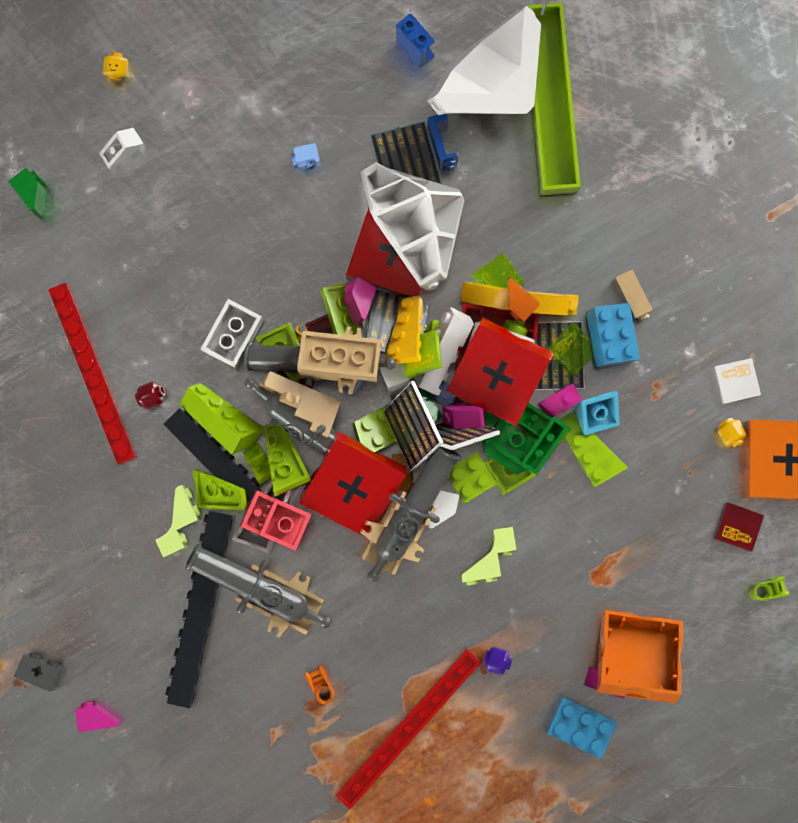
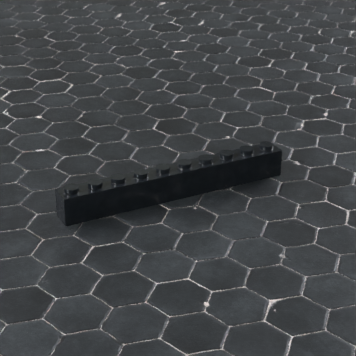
(197, 616)

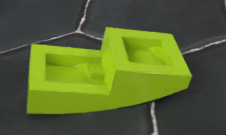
(258, 463)

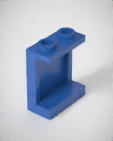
(414, 40)
(435, 125)

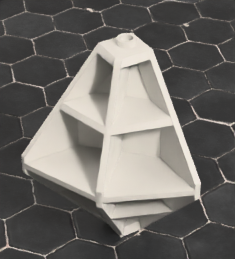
(494, 72)
(416, 219)

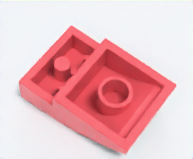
(275, 520)

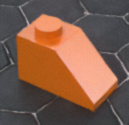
(520, 301)

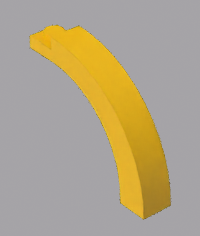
(498, 298)

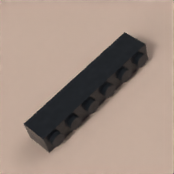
(209, 453)

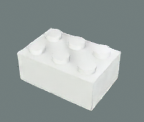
(232, 333)

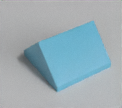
(598, 413)

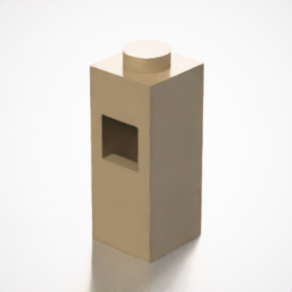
(632, 293)

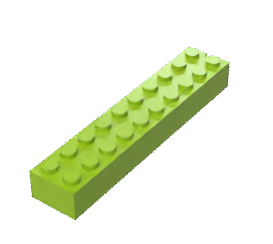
(554, 107)

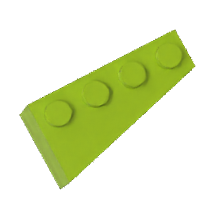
(221, 419)

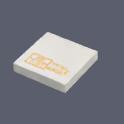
(737, 381)

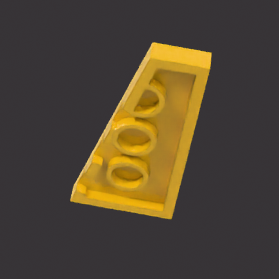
(405, 337)

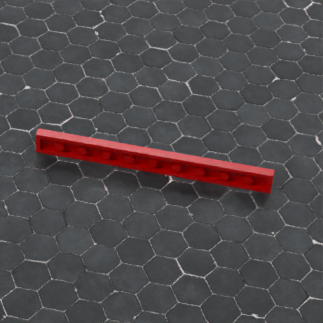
(92, 373)
(408, 729)

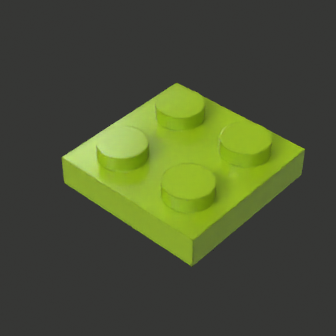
(471, 477)

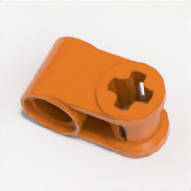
(320, 683)

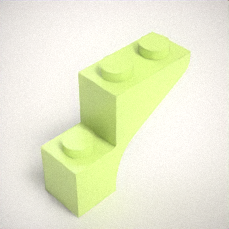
(183, 515)
(488, 566)

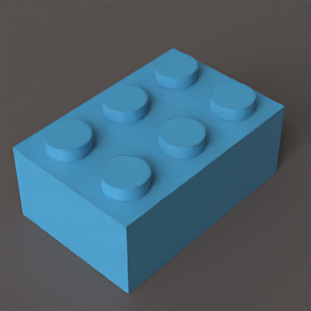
(612, 335)
(581, 726)

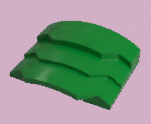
(528, 443)

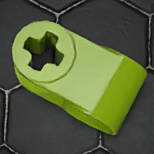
(771, 587)

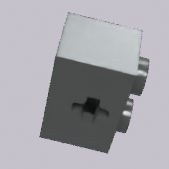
(27, 671)

